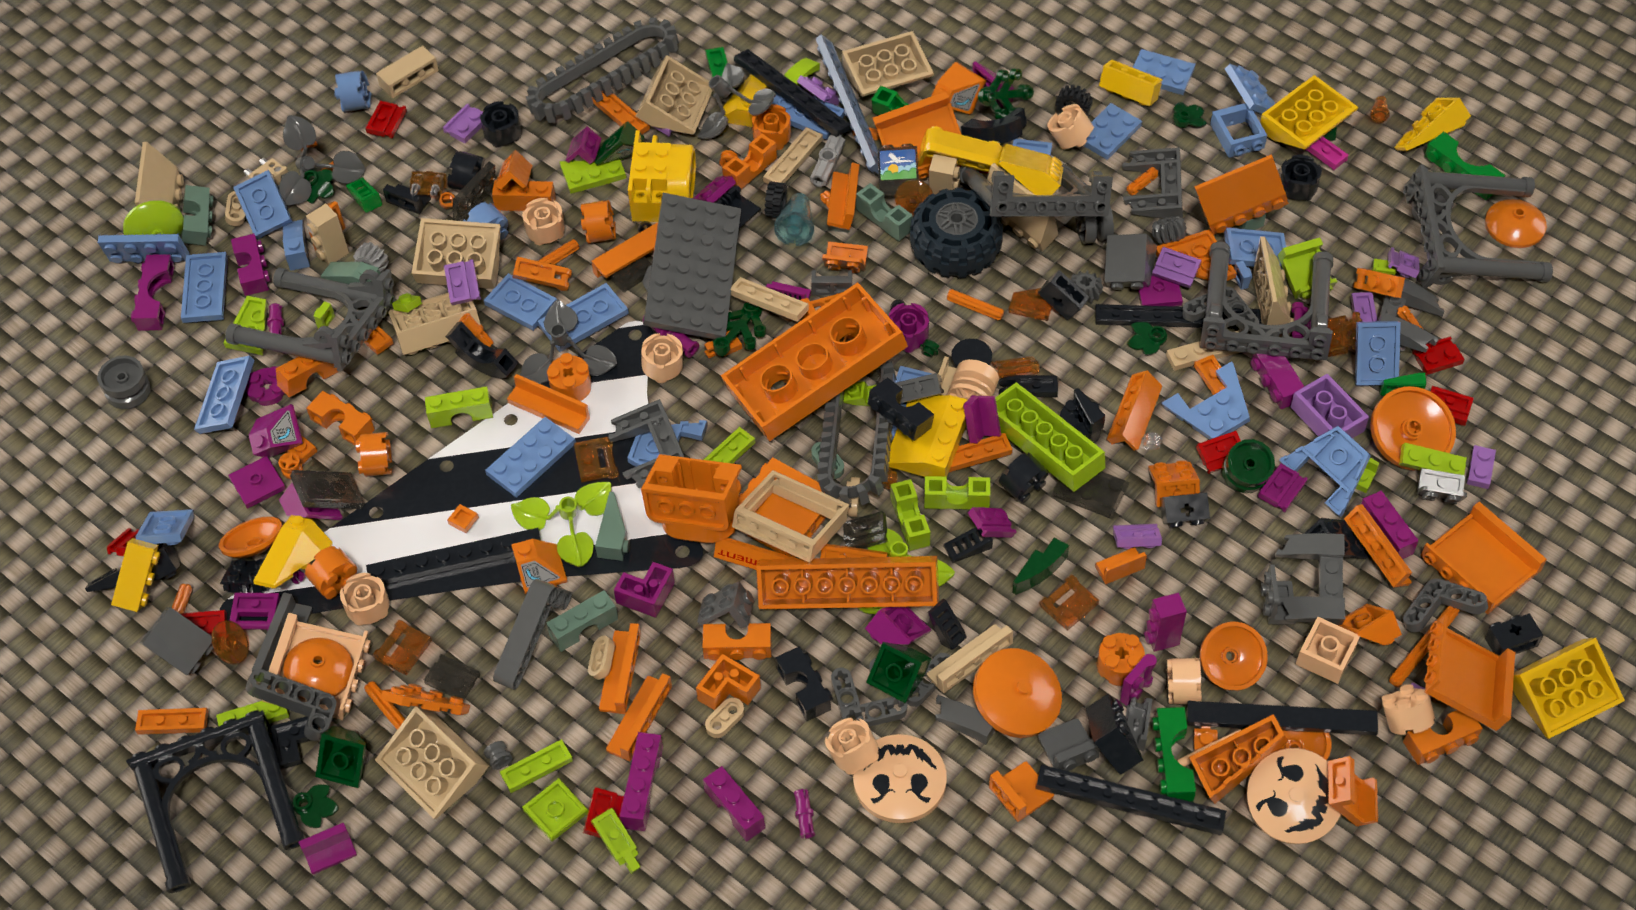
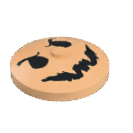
(904, 780)
(1291, 796)

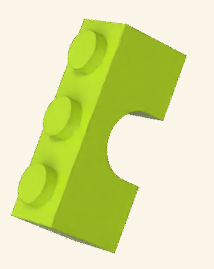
(472, 401)
(945, 496)
(911, 521)

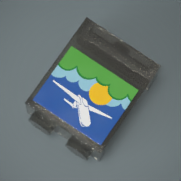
(896, 167)

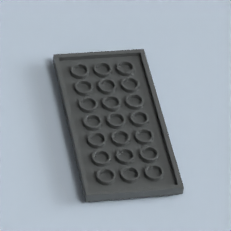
(692, 267)

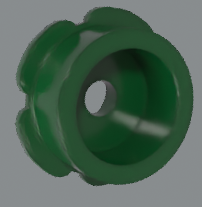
(929, 348)

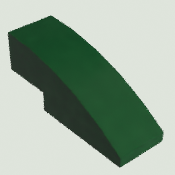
(1041, 566)

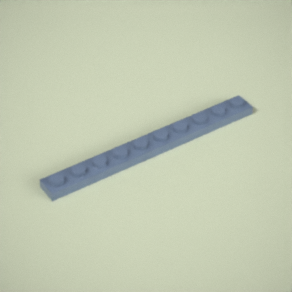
(849, 101)

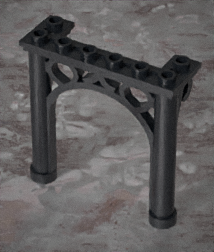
(148, 768)

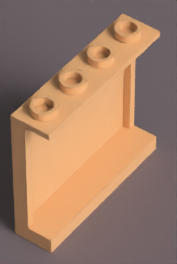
(296, 632)

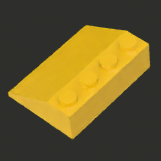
(1306, 114)
(1032, 169)
(935, 449)
(1567, 687)

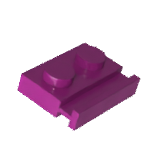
(715, 189)
(1282, 487)
(992, 522)

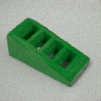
(366, 196)
(1412, 380)

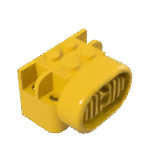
(659, 170)

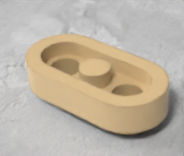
(234, 213)
(853, 510)
(601, 657)
(722, 717)

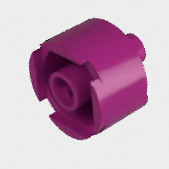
(913, 322)

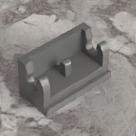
(830, 284)
(920, 387)
(1138, 720)

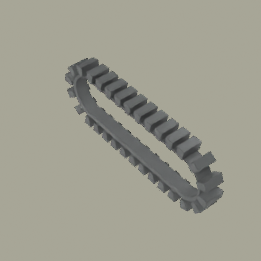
(592, 60)
(829, 446)

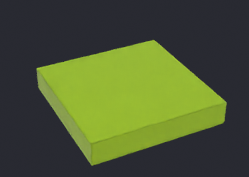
(555, 810)

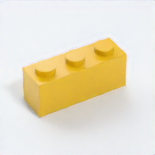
(1130, 83)
(135, 575)

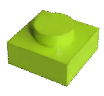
(406, 303)
(324, 315)

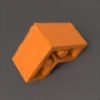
(727, 679)

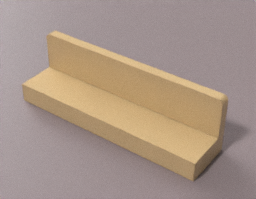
(970, 657)

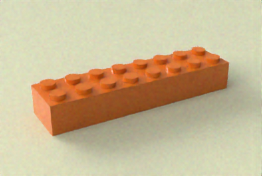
(848, 582)

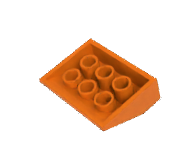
(1242, 194)

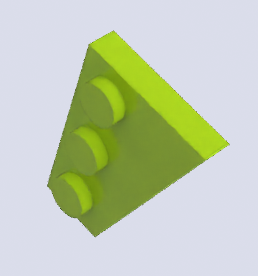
(584, 176)
(251, 315)

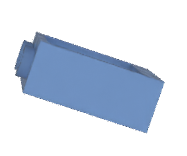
(1236, 115)

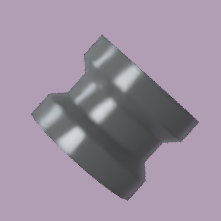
(498, 755)

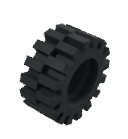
(1076, 95)
(775, 199)

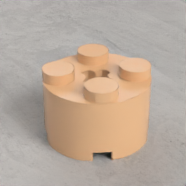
(1070, 127)
(543, 221)
(662, 357)
(365, 599)
(1184, 680)
(1408, 710)
(852, 745)

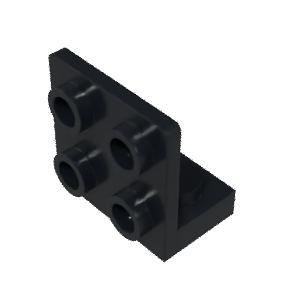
(1352, 546)

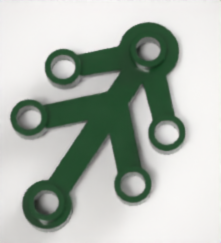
(988, 95)
(748, 312)

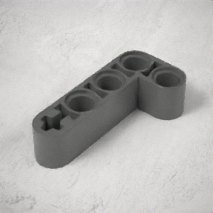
(289, 700)

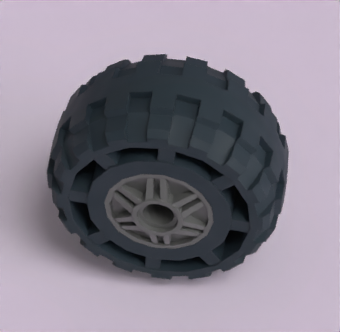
(955, 233)

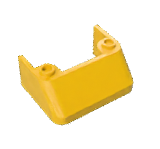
(968, 150)

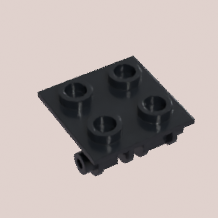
(734, 199)
(241, 576)

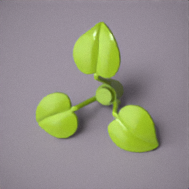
(575, 547)
(897, 548)

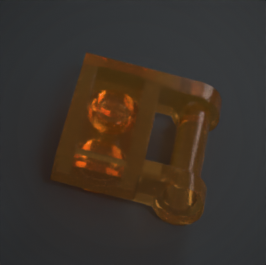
(1016, 366)
(588, 459)
(1074, 607)
(408, 650)

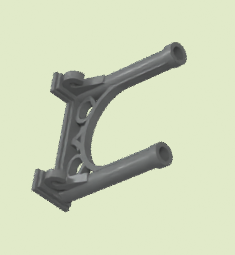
(1079, 201)
(1444, 264)
(1266, 338)
(328, 344)

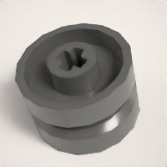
(1094, 227)
(124, 382)

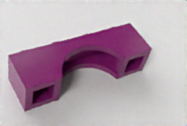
(156, 272)
(637, 795)

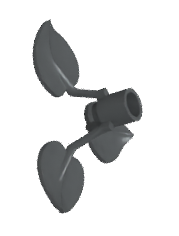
(722, 86)
(296, 136)
(557, 323)

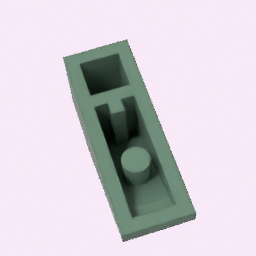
(347, 271)
(612, 537)

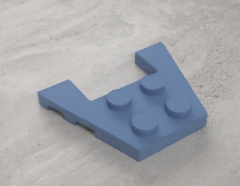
(1218, 413)
(644, 446)
(1339, 457)

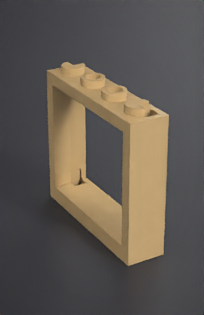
(784, 537)

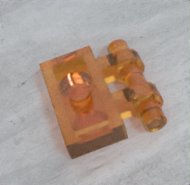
(1340, 338)

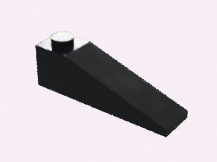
(166, 568)

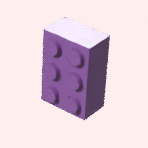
(1326, 406)

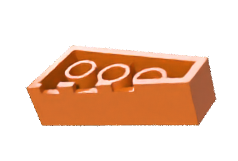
(1236, 757)

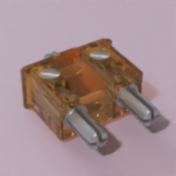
(427, 183)

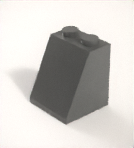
(1129, 261)
(177, 641)

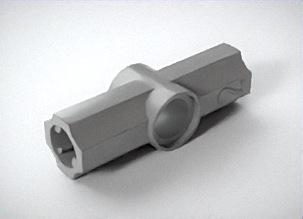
(827, 160)

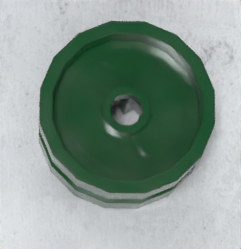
(1248, 466)

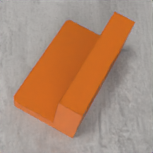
(1121, 565)

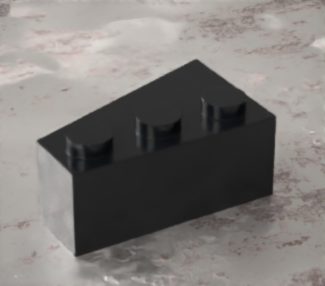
(1113, 734)

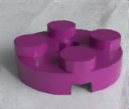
(258, 393)

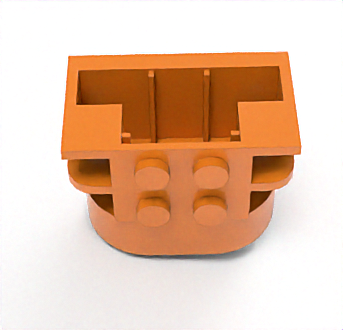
(692, 497)

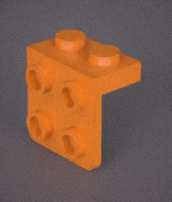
(846, 257)

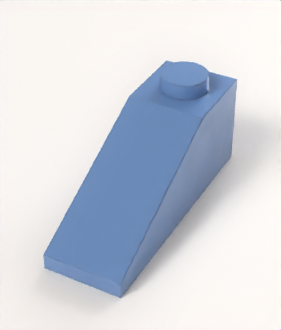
(295, 245)

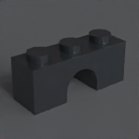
(912, 420)
(796, 667)

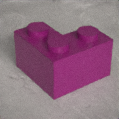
(645, 594)

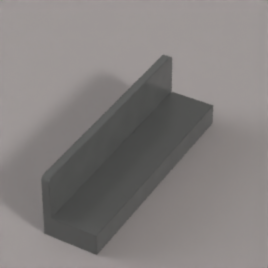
(286, 605)

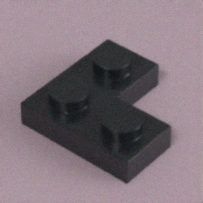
(286, 739)

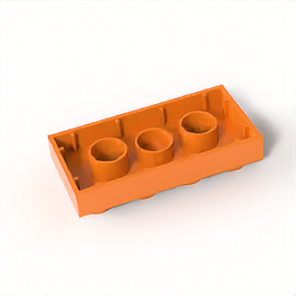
(814, 361)

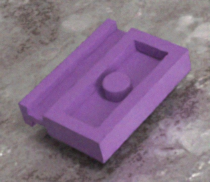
(815, 86)
(464, 124)
(1406, 263)
(1176, 267)
(462, 282)
(1137, 536)

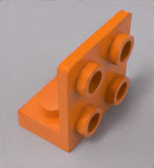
(1174, 479)
(1018, 791)

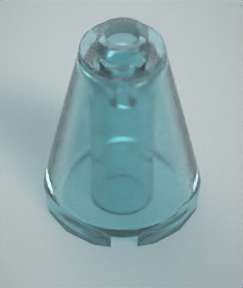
(795, 221)

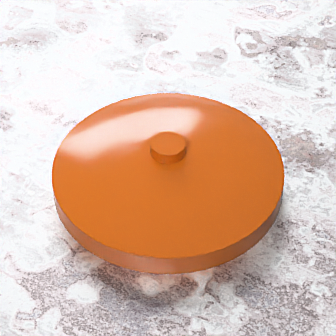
(1413, 418)
(1017, 693)

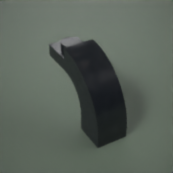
(997, 130)
(490, 361)

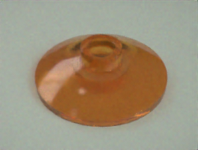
(912, 190)
(230, 642)

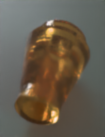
(1380, 110)

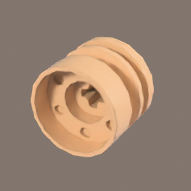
(973, 378)

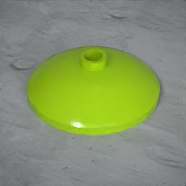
(153, 219)

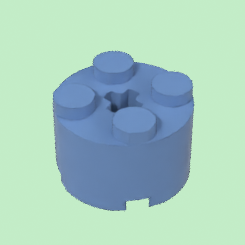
(353, 91)
(489, 214)

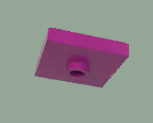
(1160, 293)
(257, 482)

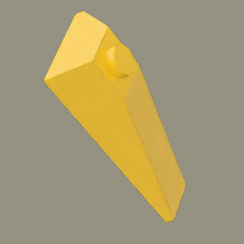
(738, 109)
(1439, 116)
(292, 549)

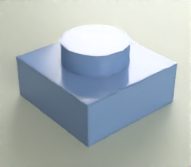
(1243, 275)

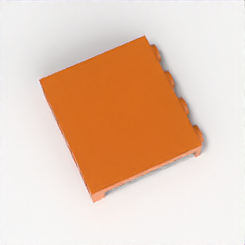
(910, 124)
(782, 510)
(1484, 556)
(1469, 676)

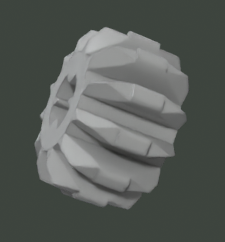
(371, 255)

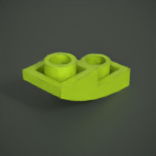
(803, 67)
(857, 394)

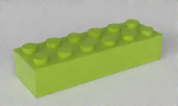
(1048, 437)

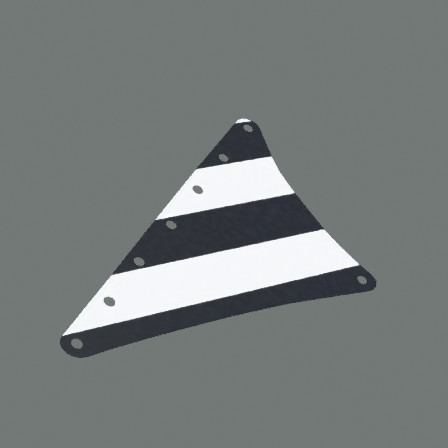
(426, 497)

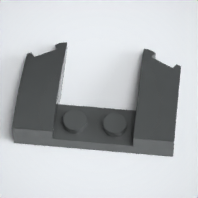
(1167, 163)
(1416, 297)
(642, 420)
(1330, 553)
(964, 719)

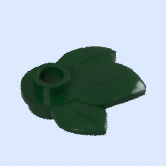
(1188, 115)
(320, 185)
(1147, 337)
(318, 805)

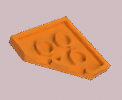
(1198, 247)
(432, 700)

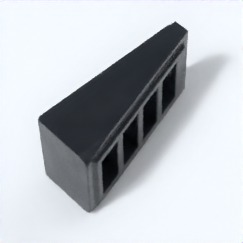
(1089, 412)
(979, 547)
(955, 634)

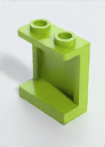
(1298, 266)

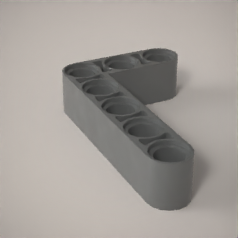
(527, 630)

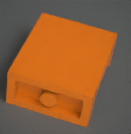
(1351, 795)

